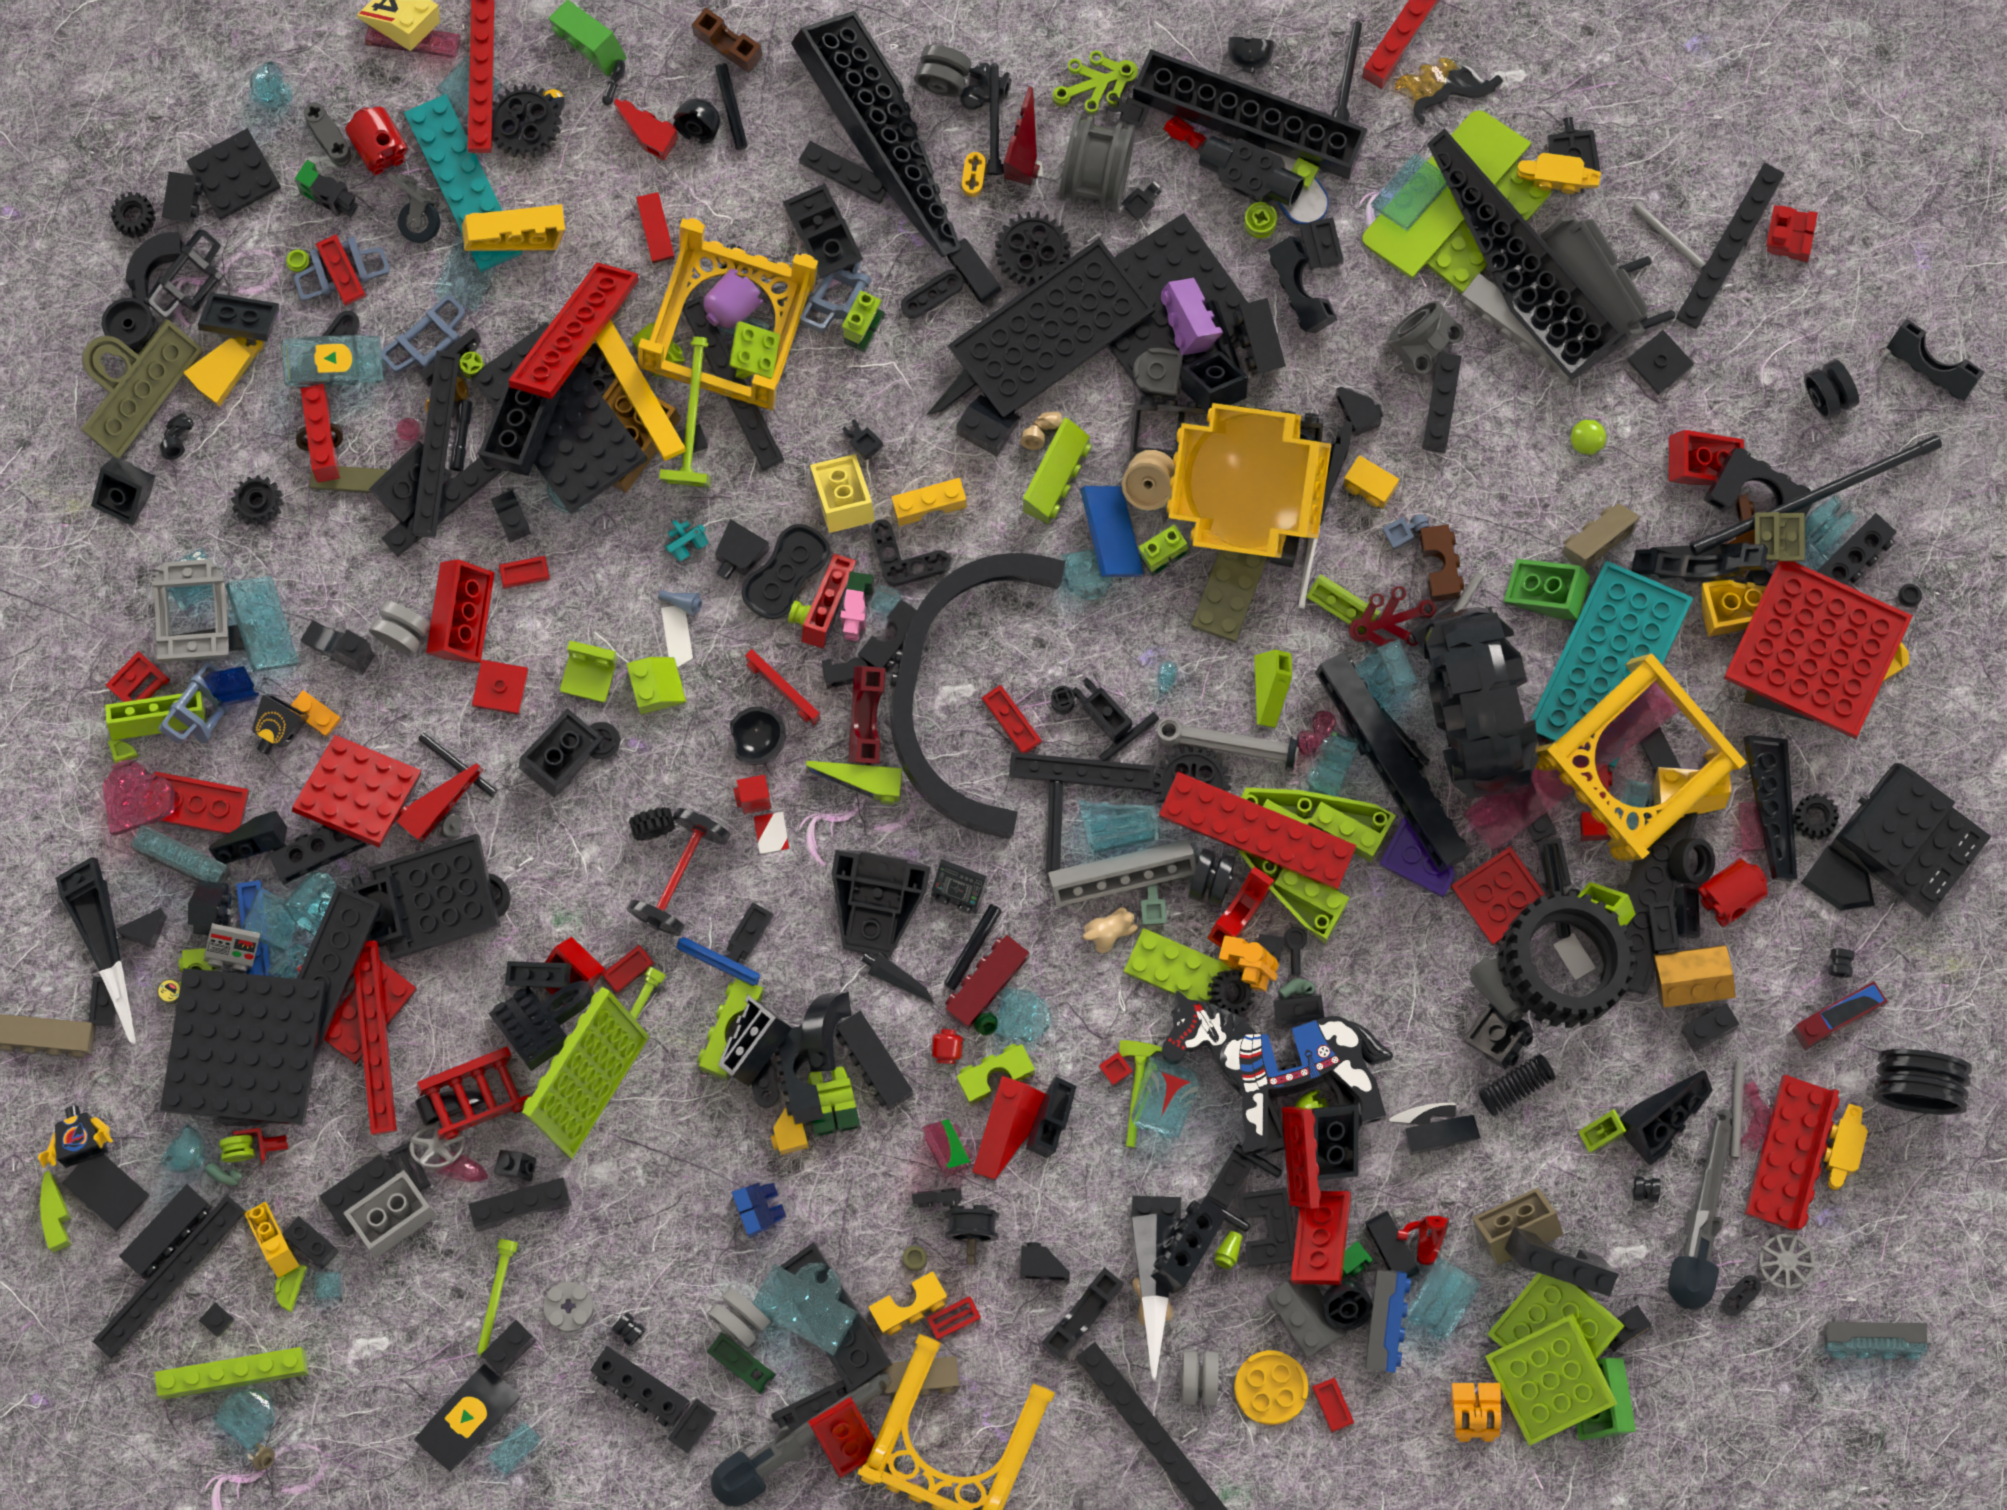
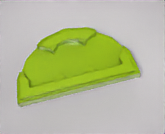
(288, 1287)

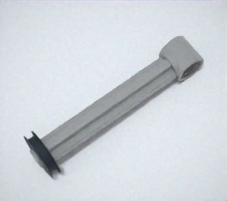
(1228, 742)

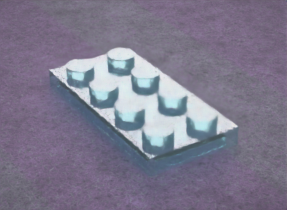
(262, 624)

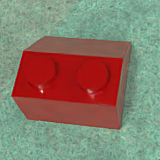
(583, 964)

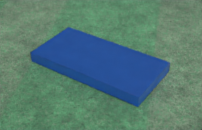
(1111, 531)

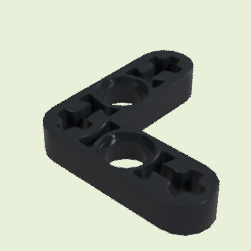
(895, 563)

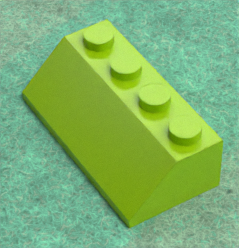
(1056, 472)

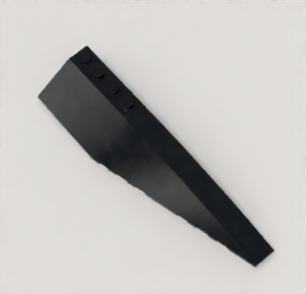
(877, 119)
(1528, 273)

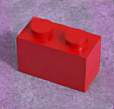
(752, 794)

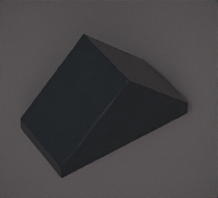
(144, 929)

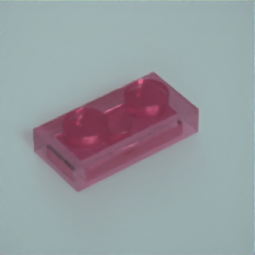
(1750, 827)

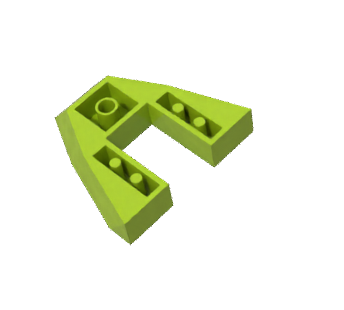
(1351, 820)

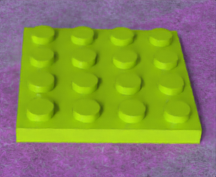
(1549, 1301)
(1551, 1379)

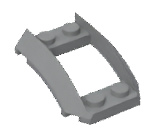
(194, 645)

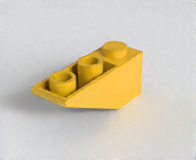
(271, 1240)

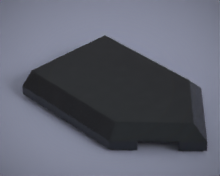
(1839, 881)

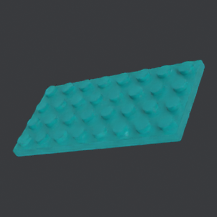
(1619, 622)

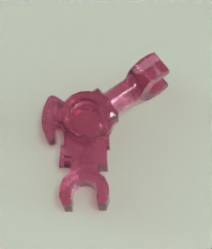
(1760, 1118)

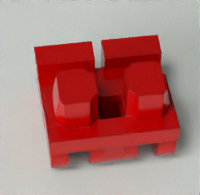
(1791, 233)

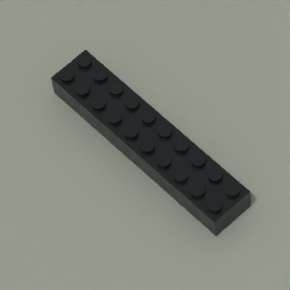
(1249, 114)

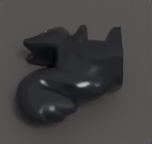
(975, 96)

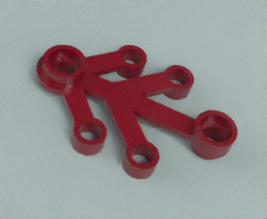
(1388, 619)

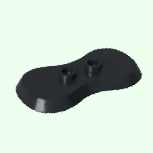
(775, 586)

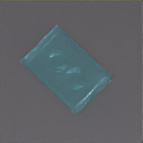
(1410, 192)

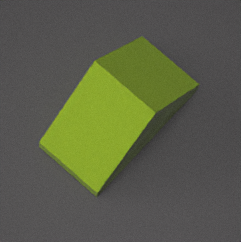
(1602, 1131)

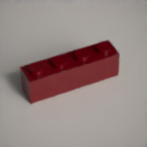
(987, 982)

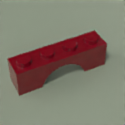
(864, 738)

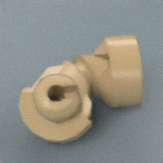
(1033, 437)

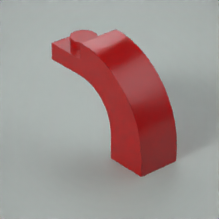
(1243, 907)

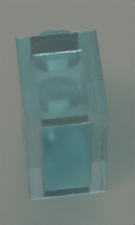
(1636, 795)

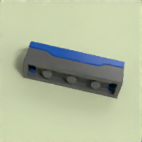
(1385, 1321)

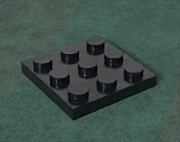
(234, 174)

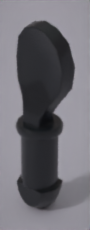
(618, 73)

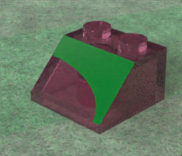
(946, 1147)

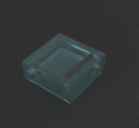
(885, 599)

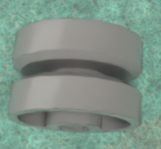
(399, 627)
(741, 1315)
(1199, 1378)

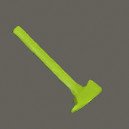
(1141, 1053)

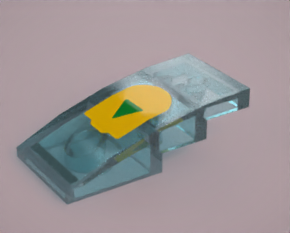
(332, 360)

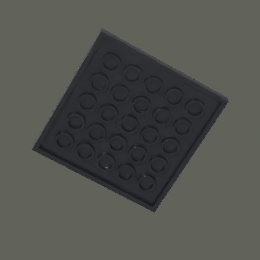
(1168, 256)
(243, 1046)

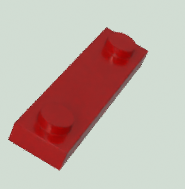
(805, 709)

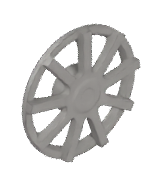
(1787, 1261)

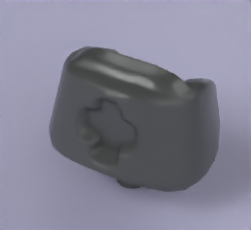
(452, 826)

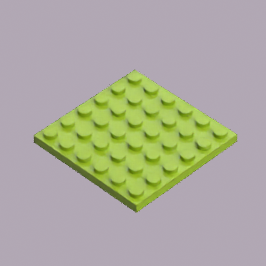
(586, 1073)

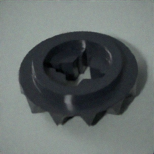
(610, 733)

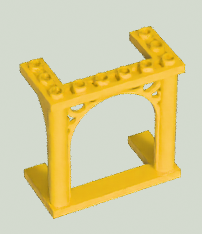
(692, 247)
(1628, 843)

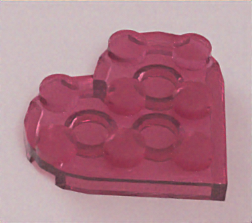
(135, 797)

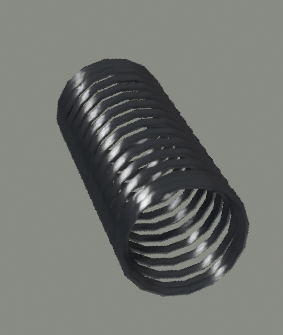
(1491, 1101)

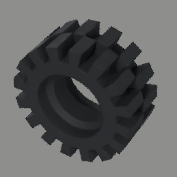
(133, 227)
(1823, 804)
(652, 823)
(1219, 985)

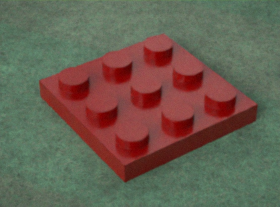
(1497, 893)

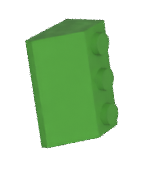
(1614, 1420)

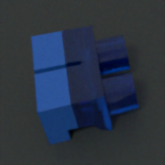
(755, 1210)

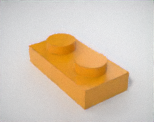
(320, 716)

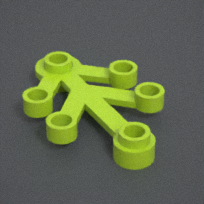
(1097, 80)

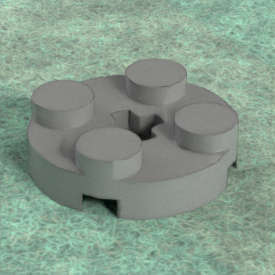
(579, 1315)

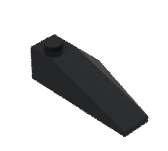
(1658, 1119)

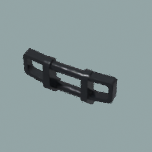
(203, 264)

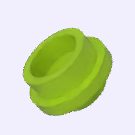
(297, 260)

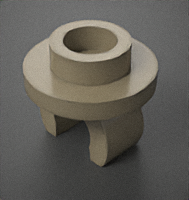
(263, 1458)

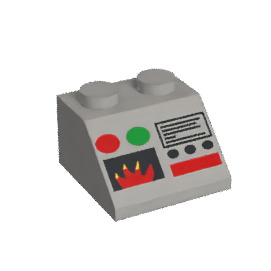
(231, 948)

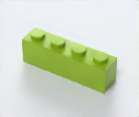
(145, 715)

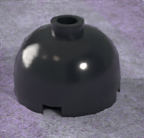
(1250, 53)
(697, 119)
(1347, 1305)

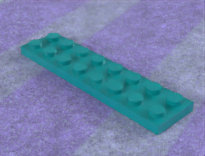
(455, 169)

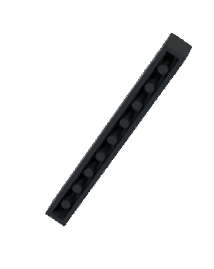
(1392, 762)

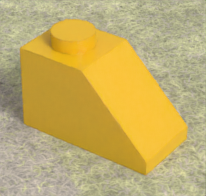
(787, 1135)

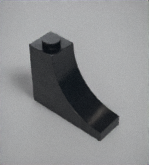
(342, 647)

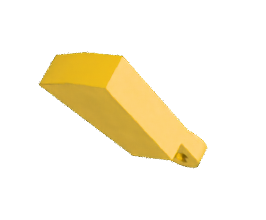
(222, 368)

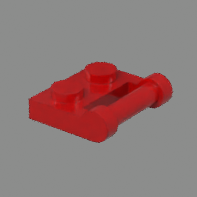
(133, 675)

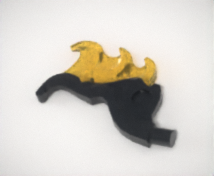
(1441, 82)

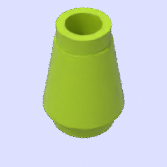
(1228, 1251)

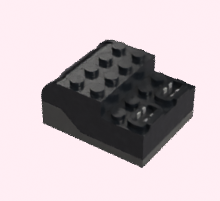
(1911, 838)

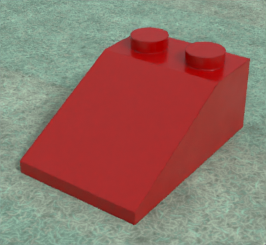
(1698, 456)

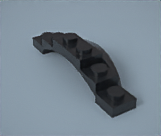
(1712, 565)

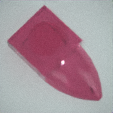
(463, 1169)

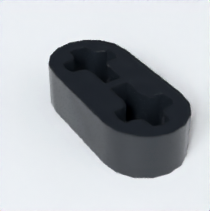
(1736, 1291)

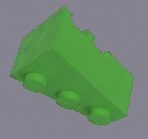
(587, 36)

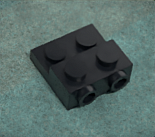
(1498, 1037)

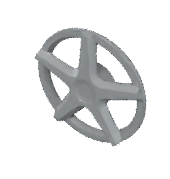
(435, 1147)

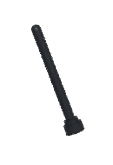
(1341, 110)
(994, 164)

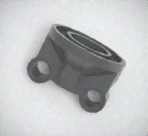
(1423, 336)

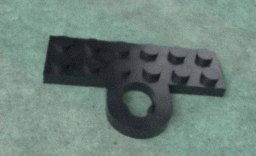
(535, 1025)

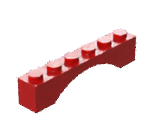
(1395, 42)

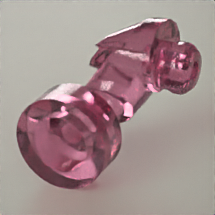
(1322, 725)

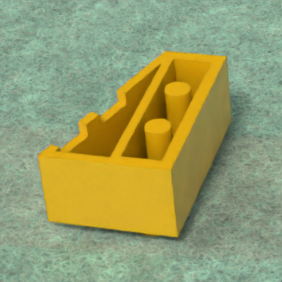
(1670, 780)

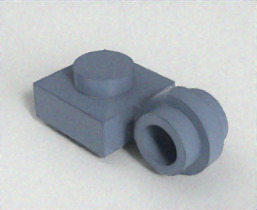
(1400, 533)

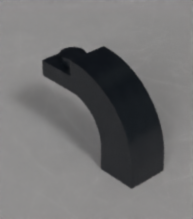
(149, 256)
(819, 1028)

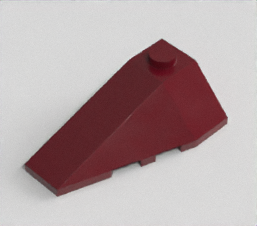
(1021, 155)

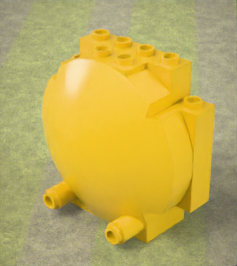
(1248, 480)

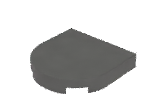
(1158, 371)

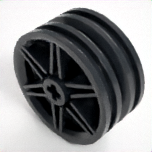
(1922, 1081)

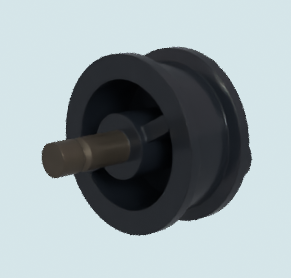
(971, 1227)

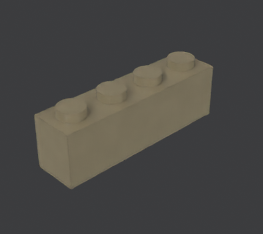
(46, 1035)

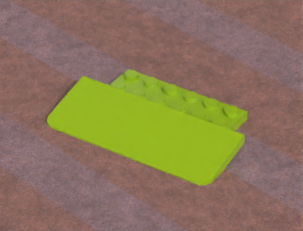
(1441, 233)

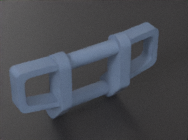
(854, 279)
(326, 286)
(431, 316)
(196, 725)

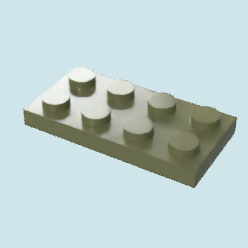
(1228, 594)

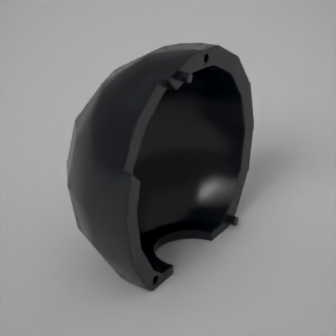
(757, 735)

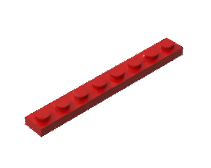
(481, 76)
(374, 1041)

